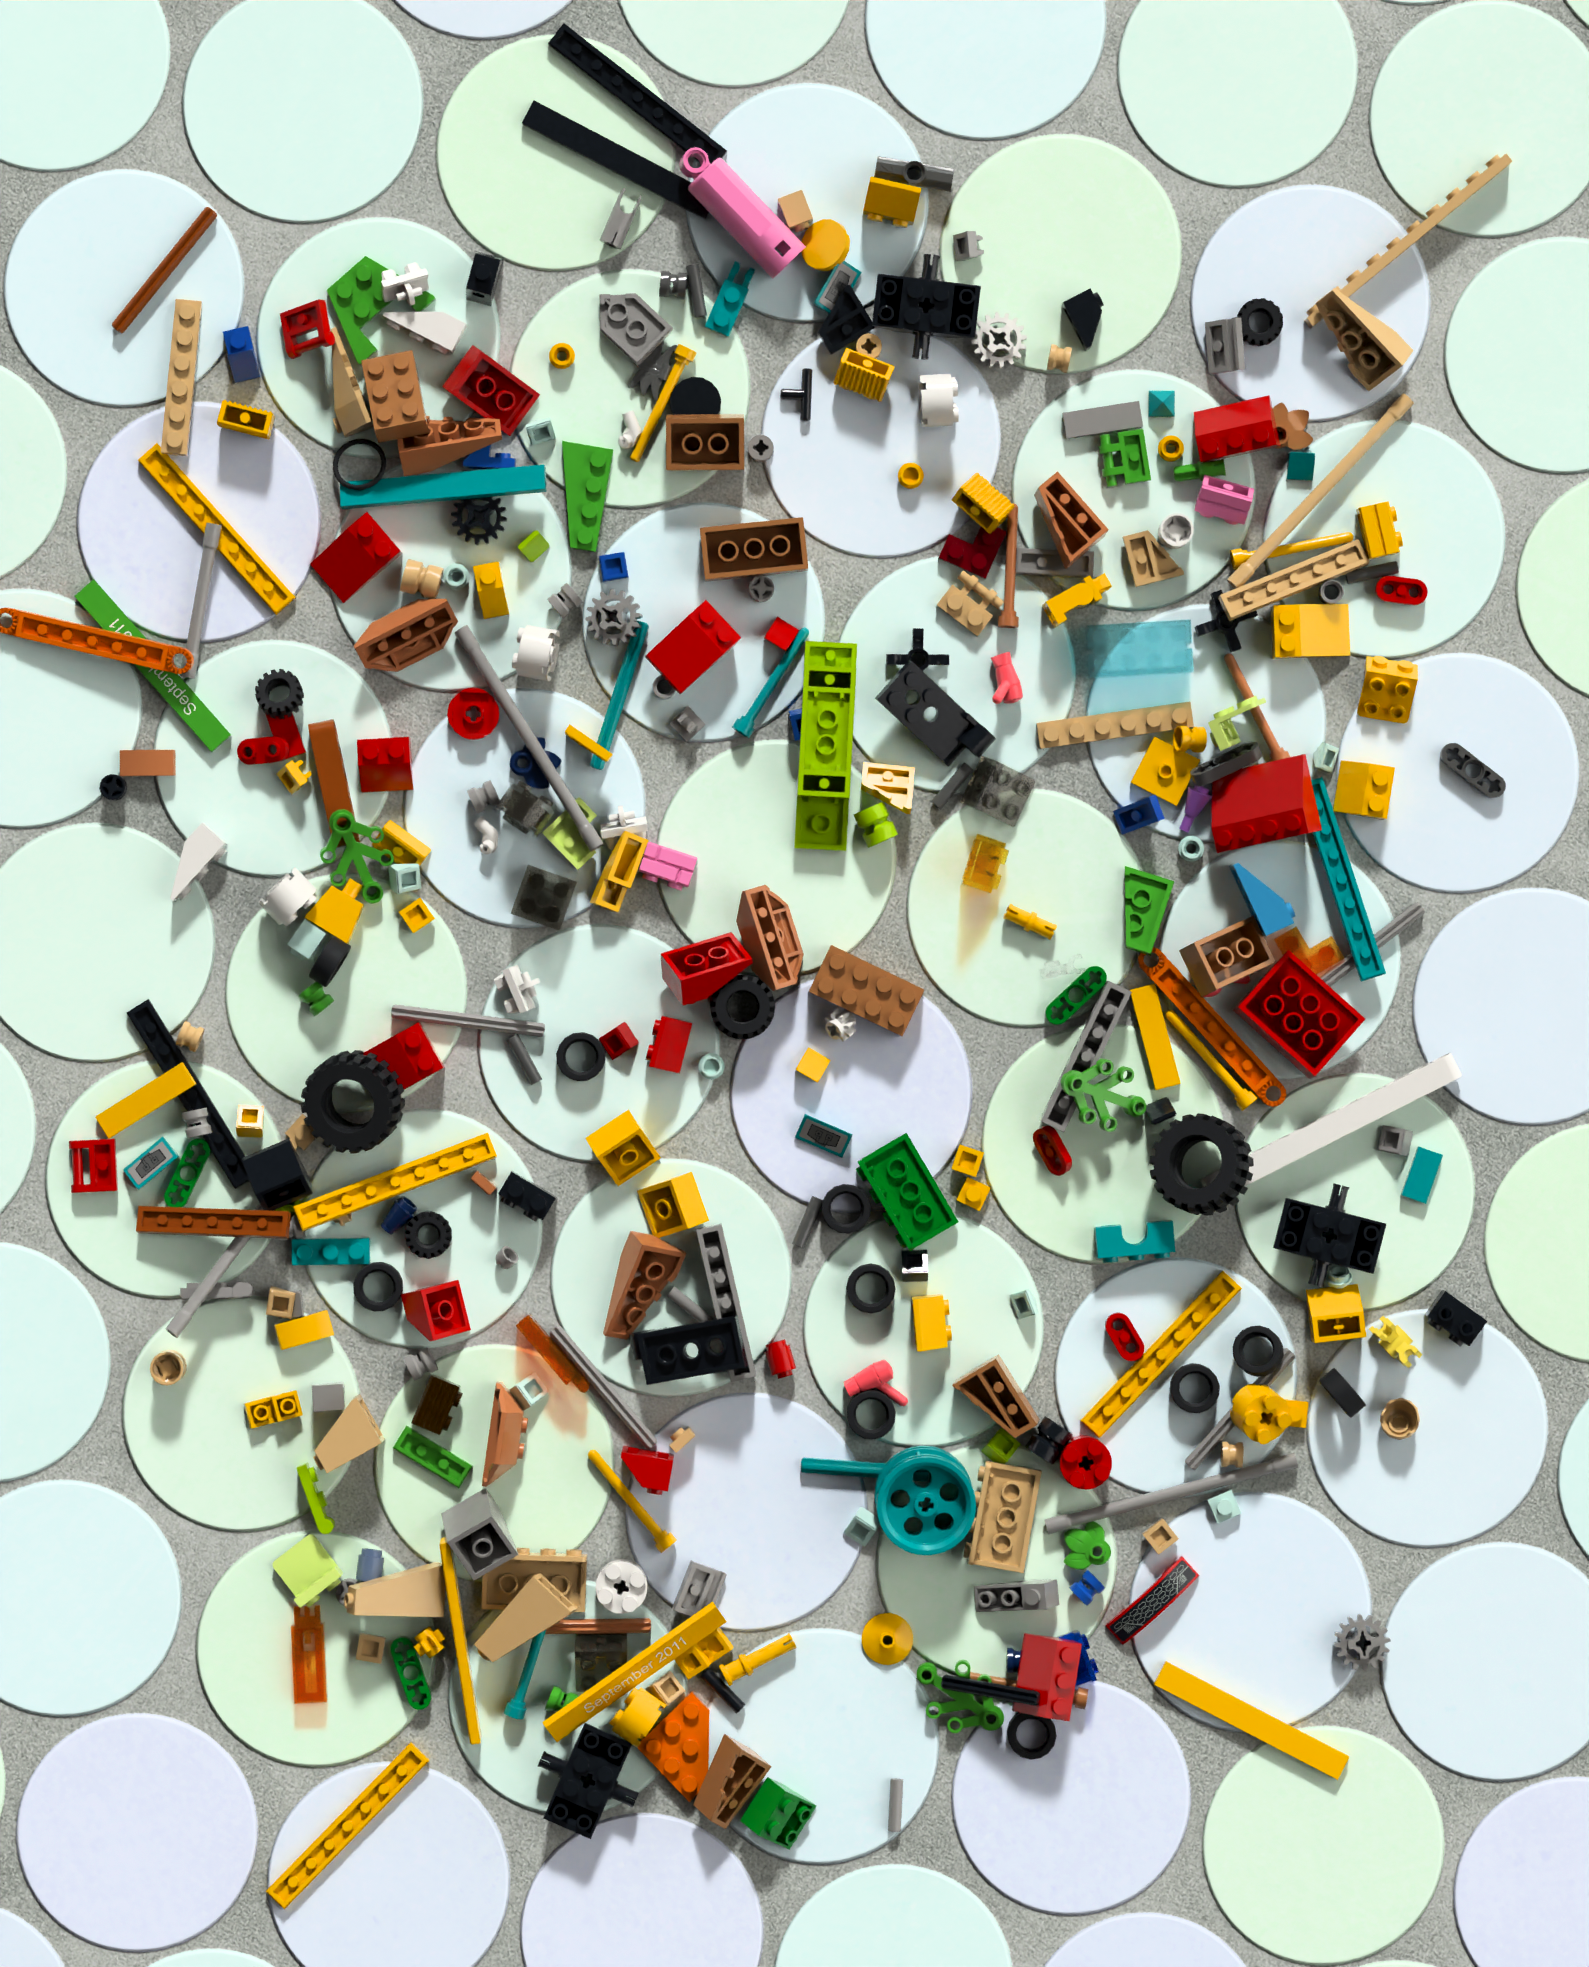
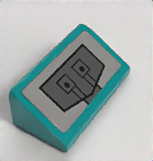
(838, 279)
(823, 1135)
(151, 1163)

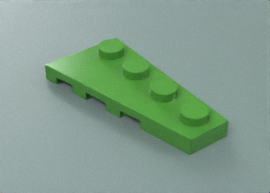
(586, 487)

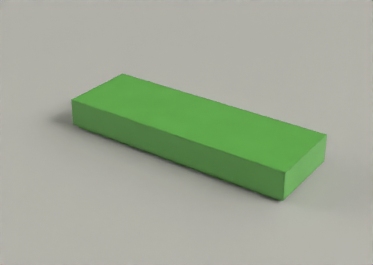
(432, 1456)

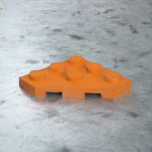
(681, 1745)

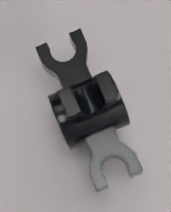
(1230, 633)
(917, 646)

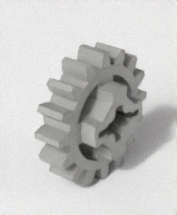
(621, 610)
(1373, 1641)

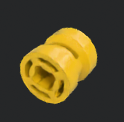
(1189, 739)

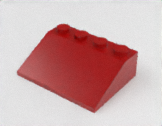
(1264, 804)
(1299, 1014)

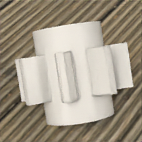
(840, 1024)

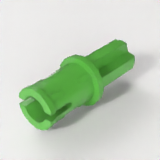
(1198, 470)

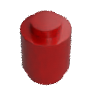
(780, 1359)

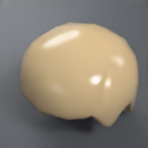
(1400, 1419)

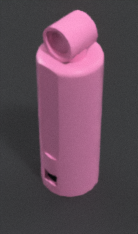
(741, 212)

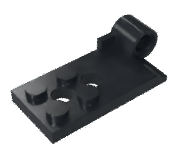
(950, 728)
(666, 1356)

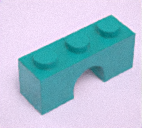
(1157, 1241)

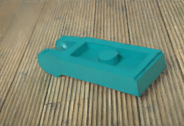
(729, 302)

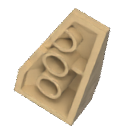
(1367, 342)
(348, 399)

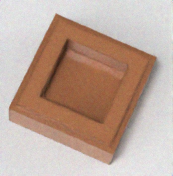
(485, 1184)

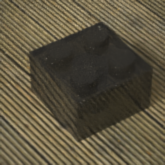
(544, 897)

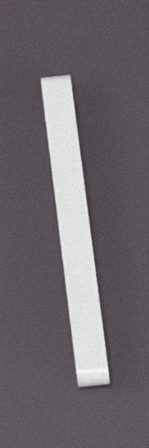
(1350, 1117)

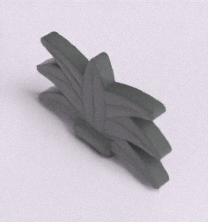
(654, 370)

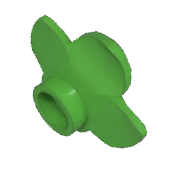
(1083, 1544)

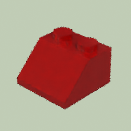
(385, 764)

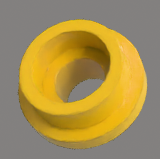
(561, 347)
(1179, 448)

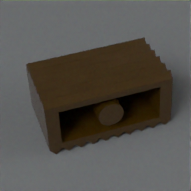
(436, 1405)

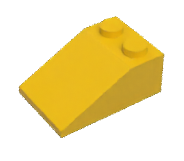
(1310, 630)

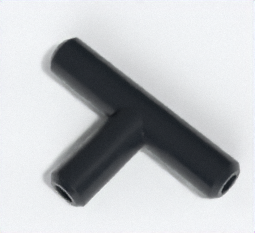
(803, 394)

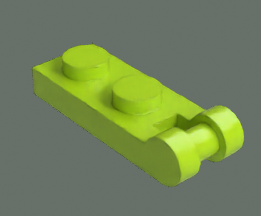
(316, 1499)

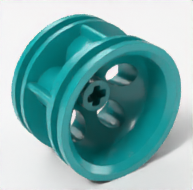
(898, 1475)

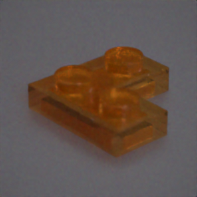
(1317, 957)

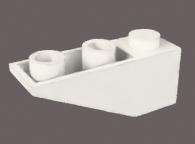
(434, 327)
(197, 853)

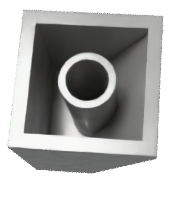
(478, 1534)

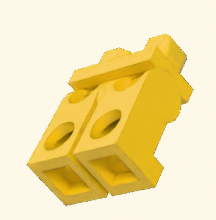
(1076, 597)

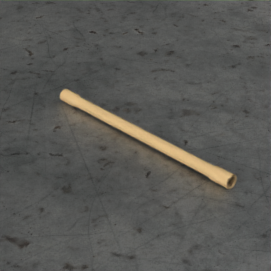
(1392, 415)

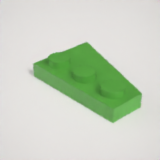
(1144, 908)

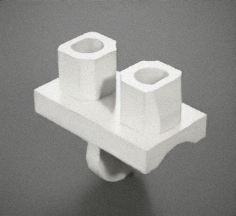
(404, 286)
(622, 822)
(520, 987)

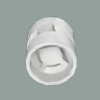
(1175, 531)

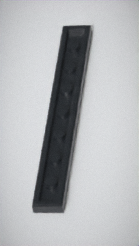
(633, 93)
(613, 157)
(168, 1056)

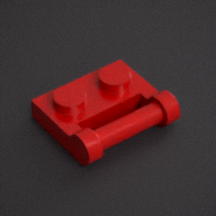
(305, 320)
(102, 1165)

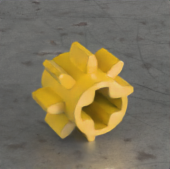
(429, 1642)

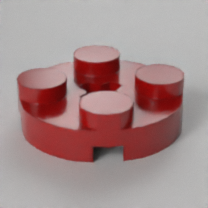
(484, 703)

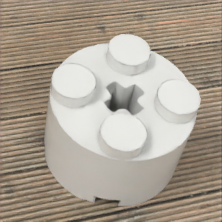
(936, 400)
(536, 652)
(288, 896)
(608, 1593)

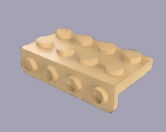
(1003, 1516)
(563, 1571)

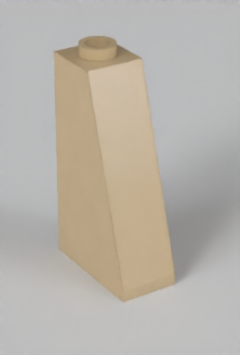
(404, 1593)
(526, 1616)

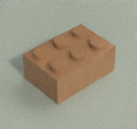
(395, 396)
(705, 442)
(1227, 956)

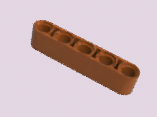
(331, 771)

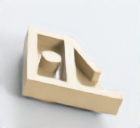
(1148, 559)

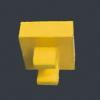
(292, 776)

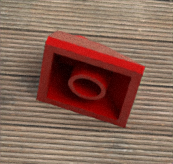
(437, 1310)

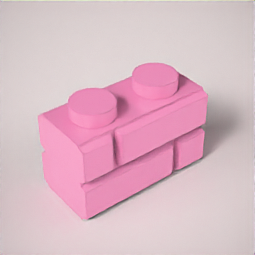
(1224, 500)
(667, 865)

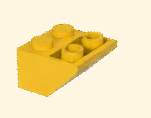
(1335, 1313)

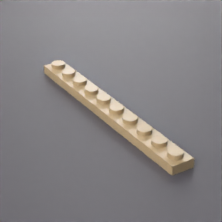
(1416, 231)

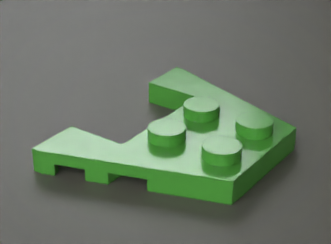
(359, 299)

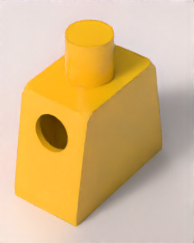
(338, 910)

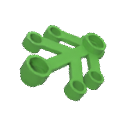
(355, 850)
(1099, 1093)
(962, 1701)

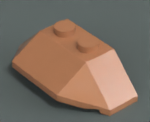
(406, 635)
(769, 937)
(504, 1435)

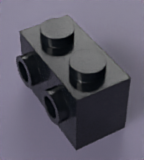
(526, 1195)
(1455, 1318)

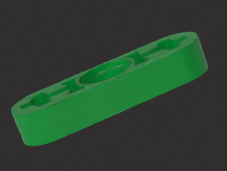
(1094, 986)
(198, 1170)
(398, 1656)

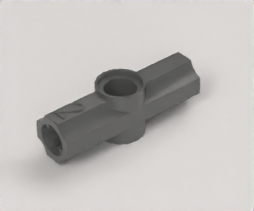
(931, 176)

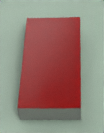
(289, 731)

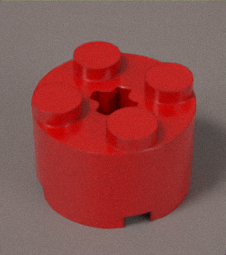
(1098, 1469)

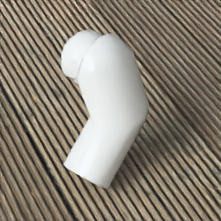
(632, 432)
(489, 836)

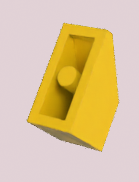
(491, 590)

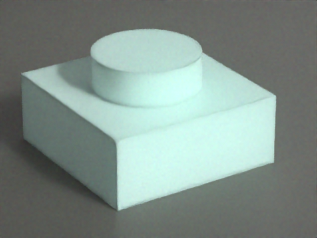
(1224, 1506)

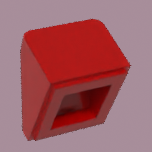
(781, 634)
(618, 1040)

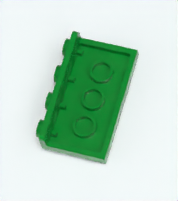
(906, 1192)

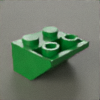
(778, 1813)

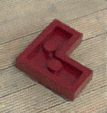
(974, 557)

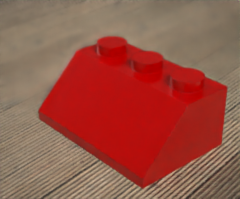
(1236, 429)
(649, 1467)
(1051, 1669)

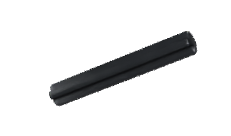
(990, 1690)

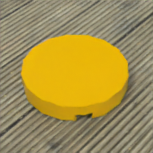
(825, 245)

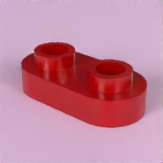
(1400, 590)
(262, 750)
(1052, 1150)
(1124, 1336)

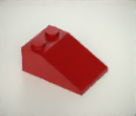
(491, 389)
(355, 557)
(693, 647)
(703, 967)
(409, 1055)

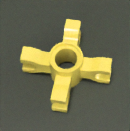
(1395, 1342)

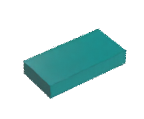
(1421, 1174)

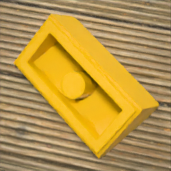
(402, 844)

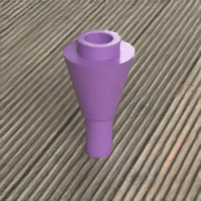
(1195, 802)

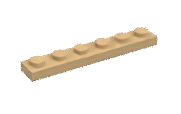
(181, 377)
(1293, 579)
(1114, 725)

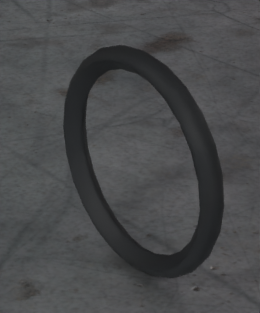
(369, 484)

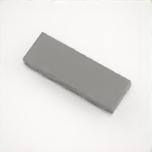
(1102, 419)
(1049, 563)

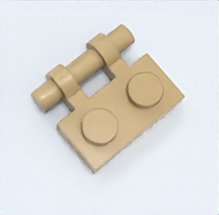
(964, 609)

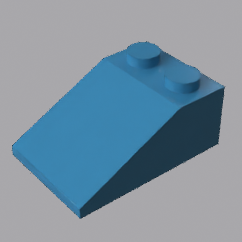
(1266, 906)

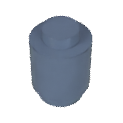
(369, 1564)

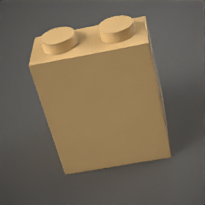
(348, 1437)

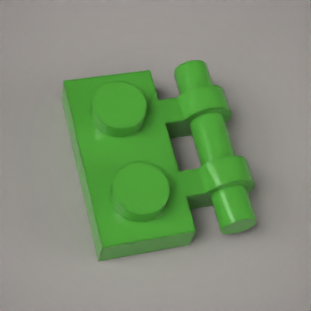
(1133, 457)

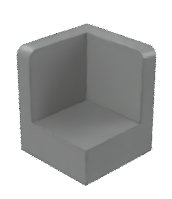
(328, 1396)

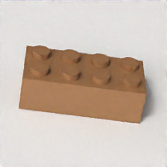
(754, 549)
(866, 990)

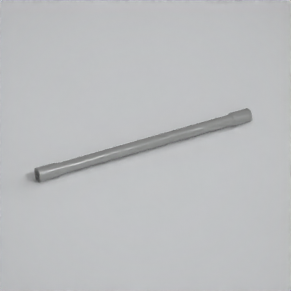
(473, 648)
(1068, 1521)

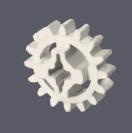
(1008, 347)

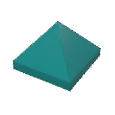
(1161, 403)

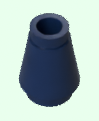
(399, 1214)

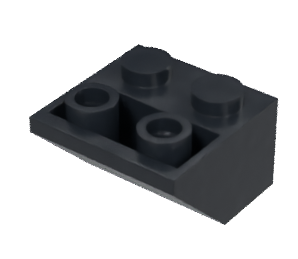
(277, 1175)

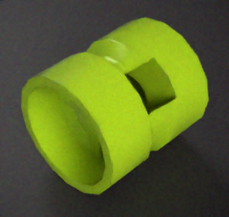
(875, 824)

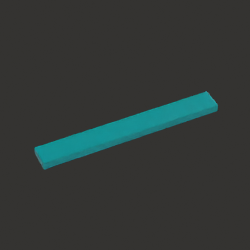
(446, 487)
(1345, 888)

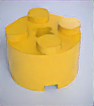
(1260, 1413)
(638, 1716)

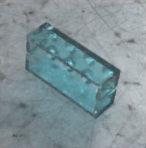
(1139, 649)

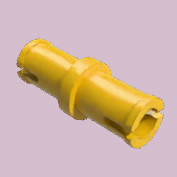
(1029, 921)

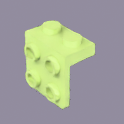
(1223, 730)
(308, 1570)

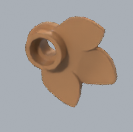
(1291, 426)

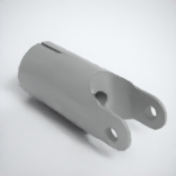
(618, 223)

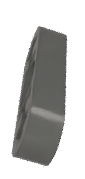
(1226, 764)
(1462, 772)

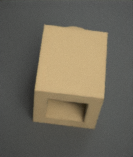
(795, 211)

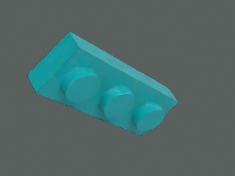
(331, 1251)

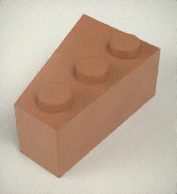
(1069, 519)

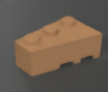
(999, 1395)
(730, 1781)

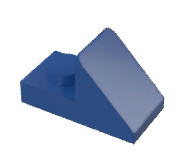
(241, 354)
(482, 460)
(1138, 814)

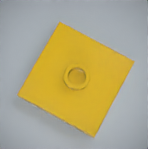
(1164, 771)

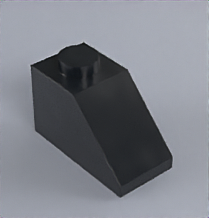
(1084, 315)

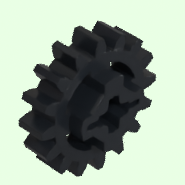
(469, 525)

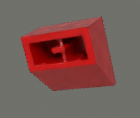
(669, 1044)

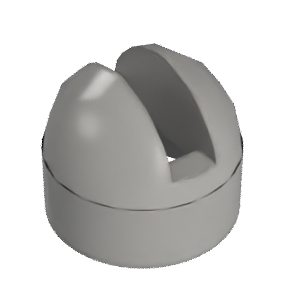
(506, 1257)

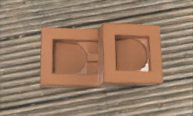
(147, 763)

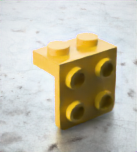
(1388, 689)

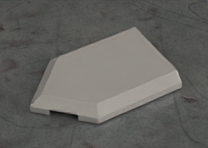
(632, 325)

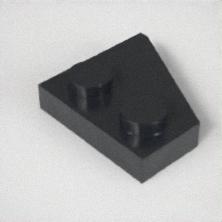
(844, 322)

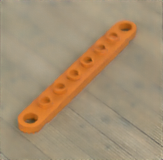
(95, 641)
(1212, 1027)

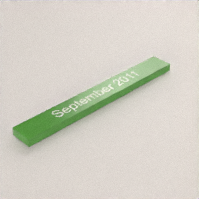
(168, 684)

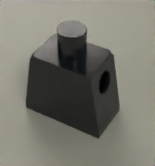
(483, 278)

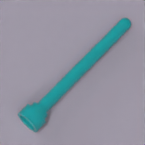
(746, 723)
(516, 1706)

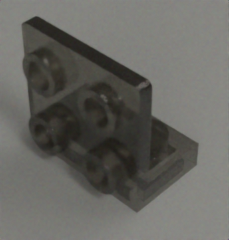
(998, 791)
(598, 1657)

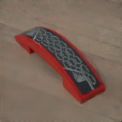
(1153, 1601)

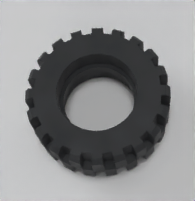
(375, 1079)
(1170, 1155)

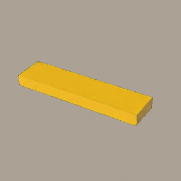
(1155, 1036)
(145, 1100)

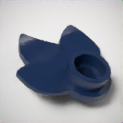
(532, 773)

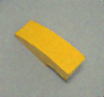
(619, 872)

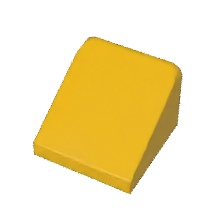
(813, 1064)
(250, 1121)

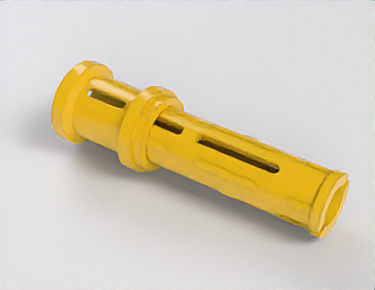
(745, 1664)

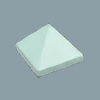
(540, 431)
(1325, 757)
(1024, 1303)

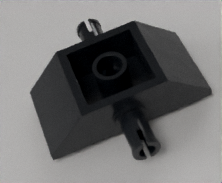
(952, 313)
(1354, 1241)
(579, 1804)

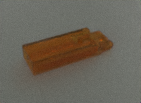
(552, 1353)
(308, 1665)

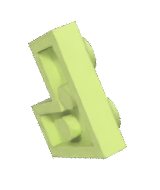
(566, 837)

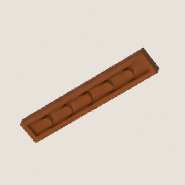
(213, 1222)

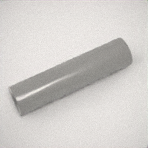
(688, 1305)
(895, 1805)

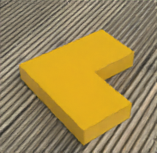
(588, 743)

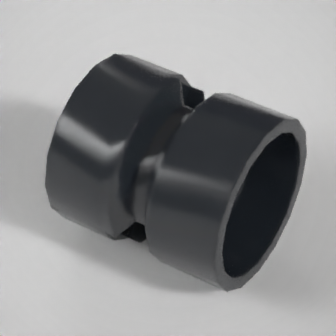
(1048, 1440)

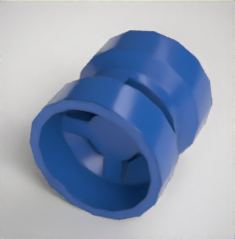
(1082, 1592)

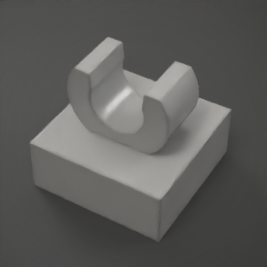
(966, 245)
(687, 724)

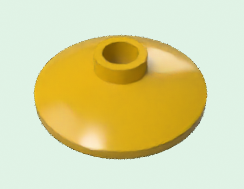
(884, 1625)

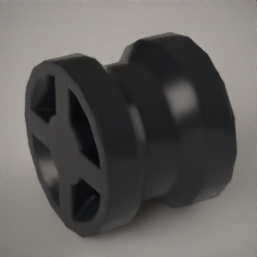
(108, 786)

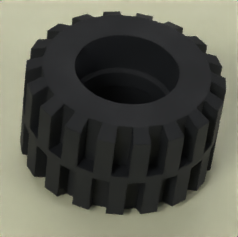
(748, 1029)

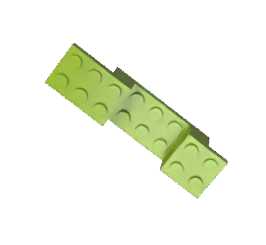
(826, 745)

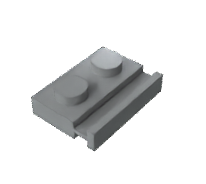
(1224, 345)
(698, 1588)

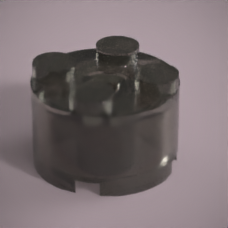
(525, 809)

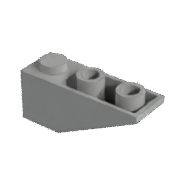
(1017, 1596)

